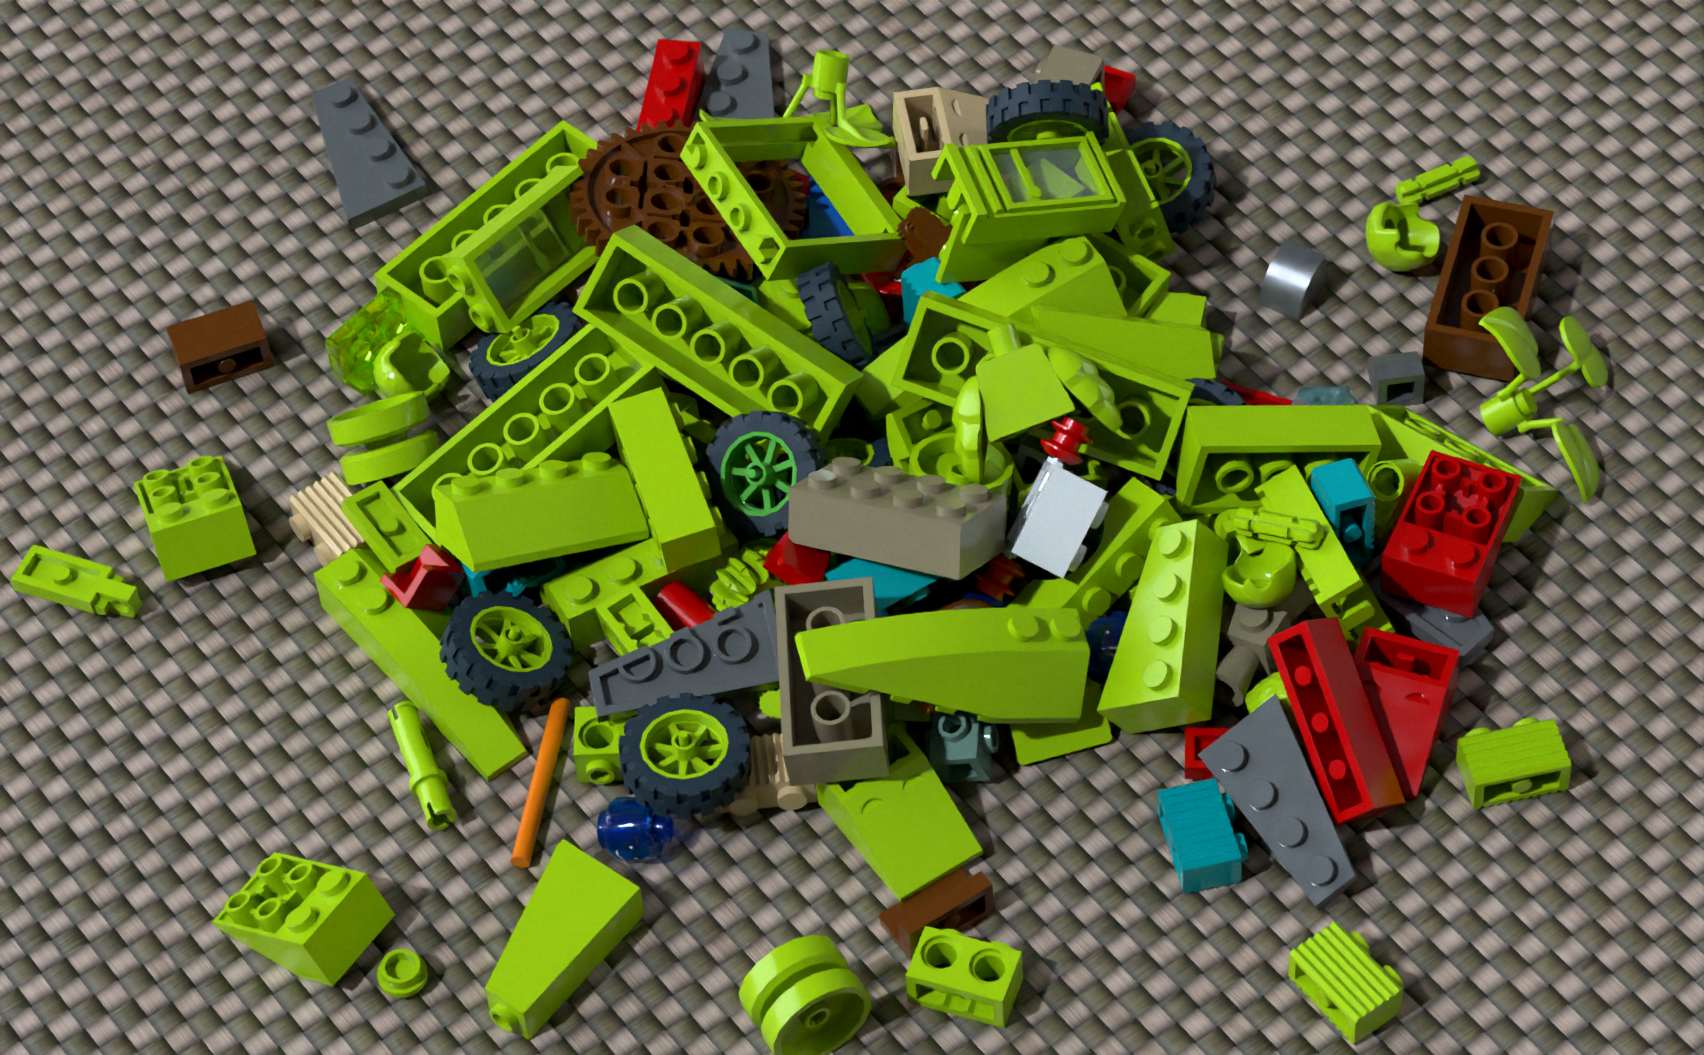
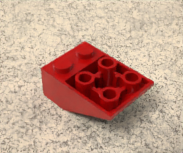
(1449, 534)
(1409, 696)

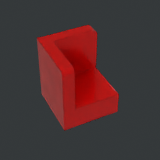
(796, 562)
(429, 582)

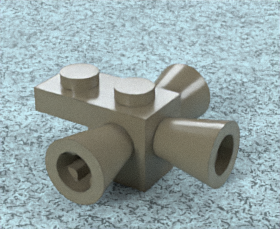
(1245, 637)

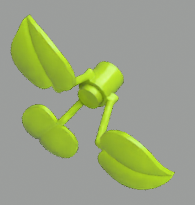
(854, 125)
(1515, 406)

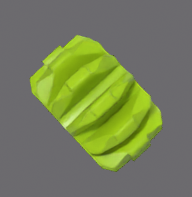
(744, 579)

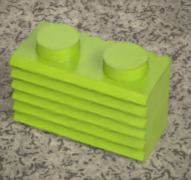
(1513, 762)
(1346, 981)

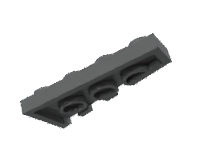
(364, 157)
(715, 658)
(1275, 790)

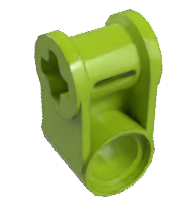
(1389, 500)

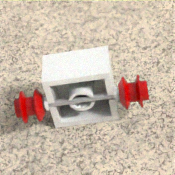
(1052, 516)

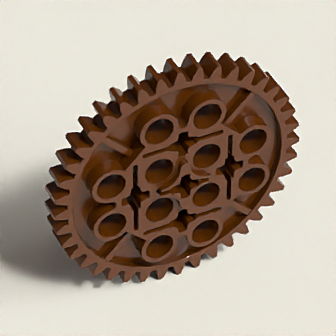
(674, 202)

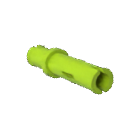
(426, 778)

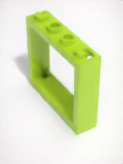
(864, 209)

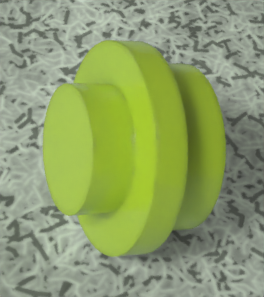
(402, 973)

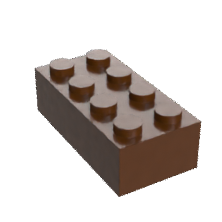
(1490, 264)

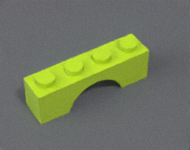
(1117, 561)

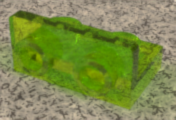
(362, 337)

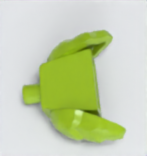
(1023, 393)

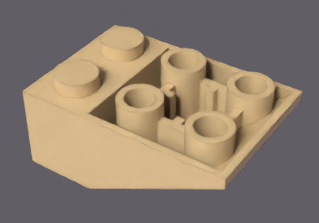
(925, 123)

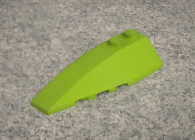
(1059, 275)
(407, 650)
(977, 661)

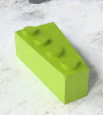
(665, 480)
(1171, 634)

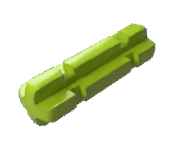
(1438, 181)
(1278, 527)

